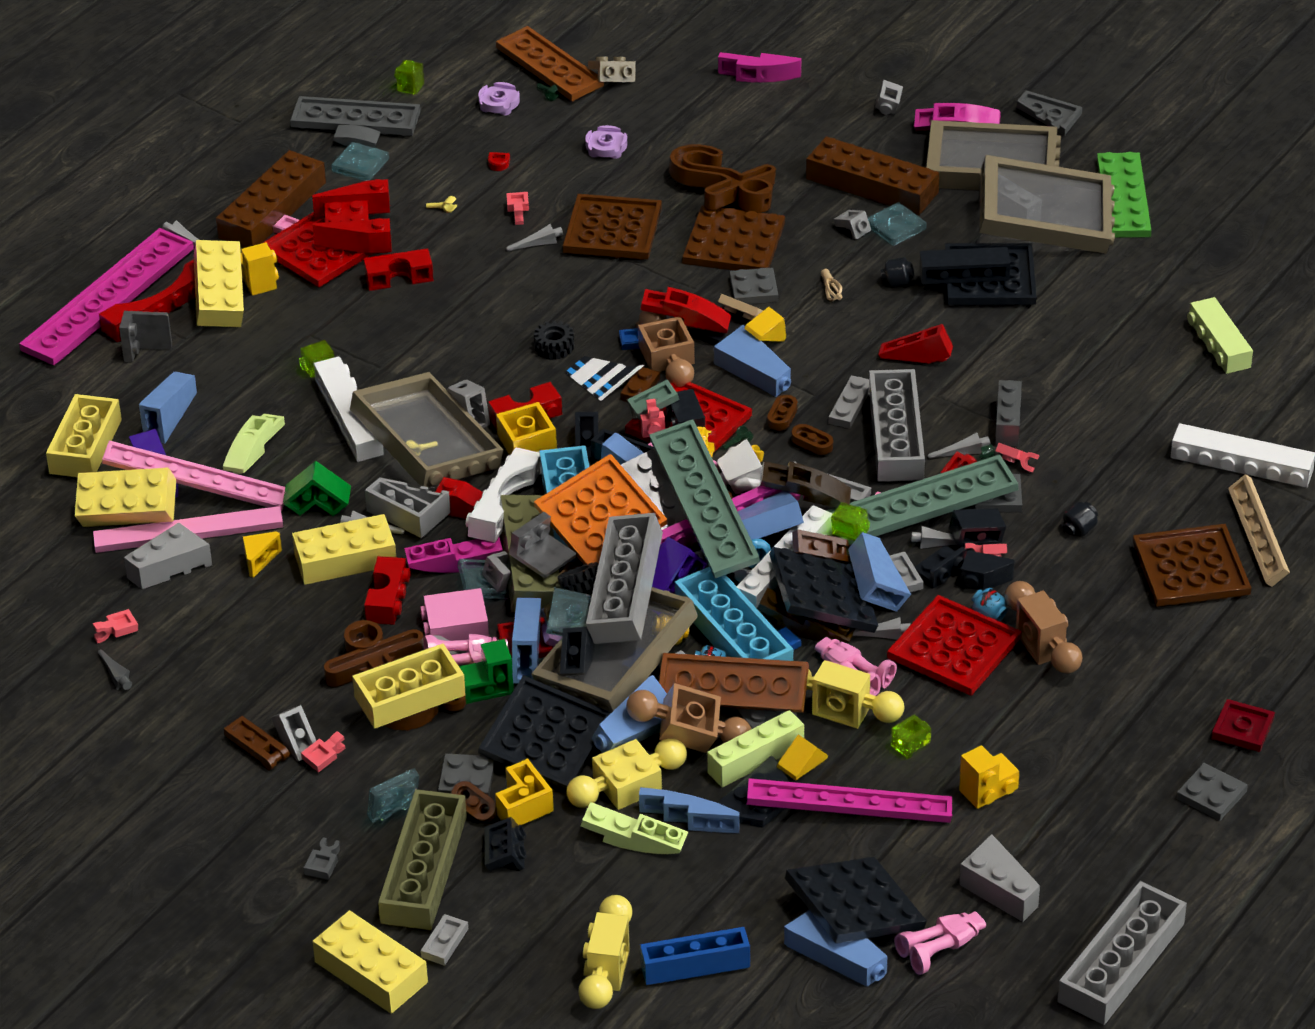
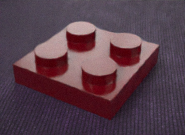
(1243, 725)

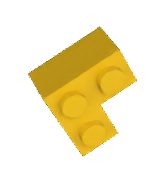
(259, 268)
(986, 776)
(526, 794)

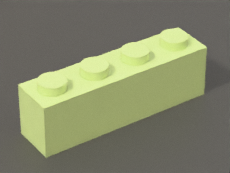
(1220, 335)
(752, 748)

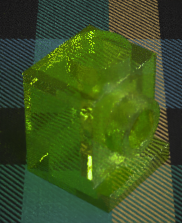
(910, 735)

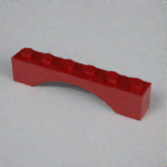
(166, 301)

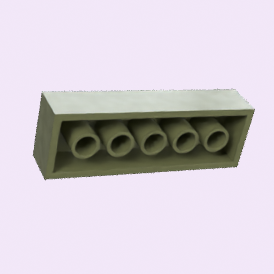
(522, 580)
(422, 859)

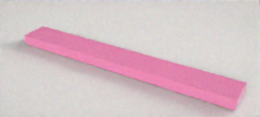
(196, 475)
(203, 527)

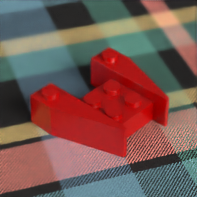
(348, 220)

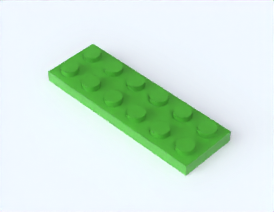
(1129, 193)

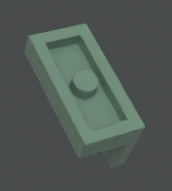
(662, 393)

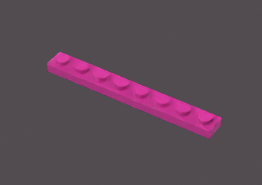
(849, 800)

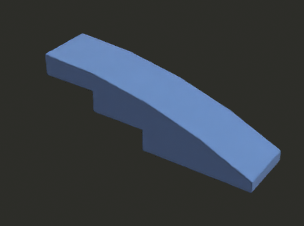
(696, 811)

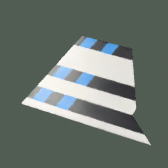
(600, 376)

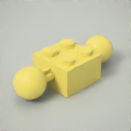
(845, 696)
(624, 771)
(606, 952)

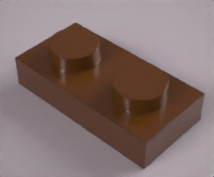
(640, 381)

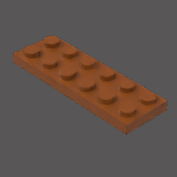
(549, 63)
(740, 681)

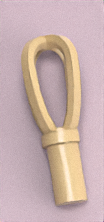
(829, 282)

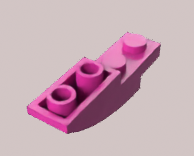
(759, 69)
(955, 112)
(444, 556)

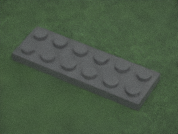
(331, 112)

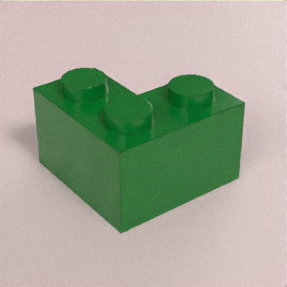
(318, 487)
(490, 677)

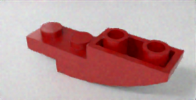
(692, 308)

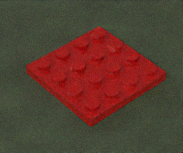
(317, 264)
(720, 413)
(954, 645)

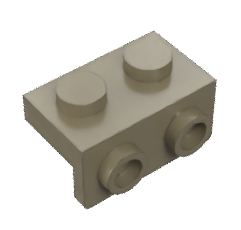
(614, 71)

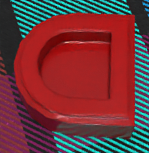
(498, 161)

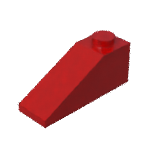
(923, 346)
(462, 496)

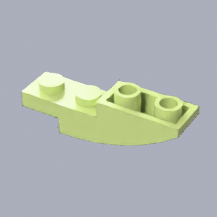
(250, 442)
(639, 835)

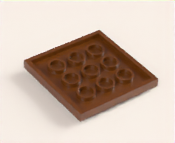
(612, 226)
(733, 239)
(1191, 565)

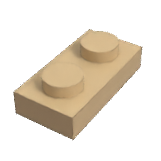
(733, 305)

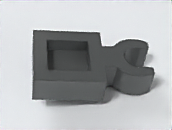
(322, 862)

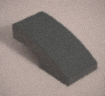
(352, 133)

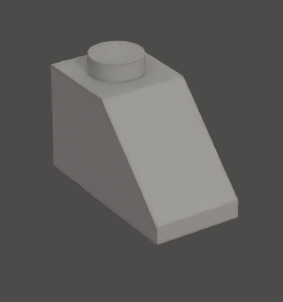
(294, 730)

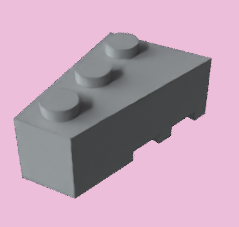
(407, 506)
(167, 555)
(1000, 879)

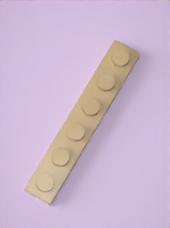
(1258, 530)

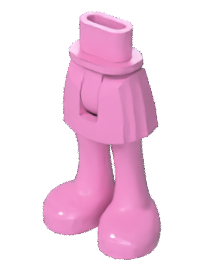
(471, 645)
(849, 656)
(952, 932)

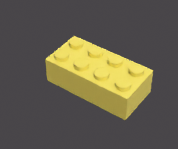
(218, 283)
(83, 435)
(125, 497)
(342, 548)
(408, 685)
(370, 961)

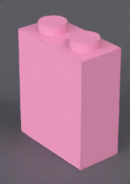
(455, 614)

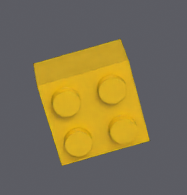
(526, 429)

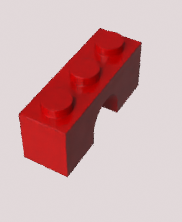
(413, 264)
(544, 394)
(385, 601)

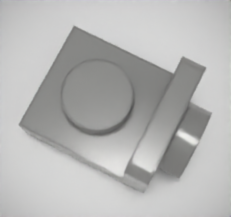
(855, 221)
(496, 571)

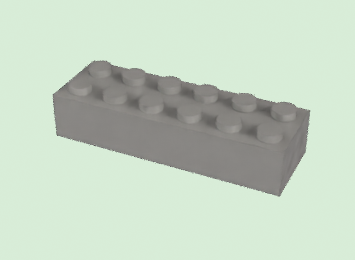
(896, 425)
(624, 578)
(1121, 952)

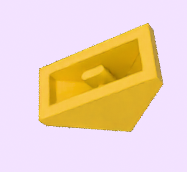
(767, 326)
(261, 550)
(800, 758)

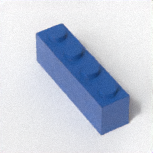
(695, 955)

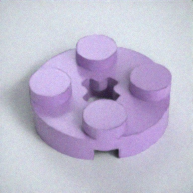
(490, 100)
(613, 148)

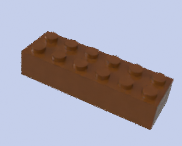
(872, 175)
(271, 197)

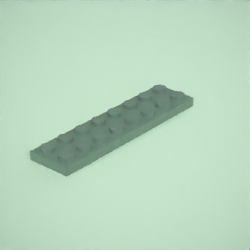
(936, 495)
(704, 499)

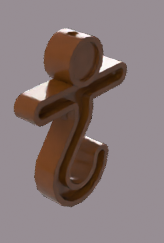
(702, 167)
(368, 650)

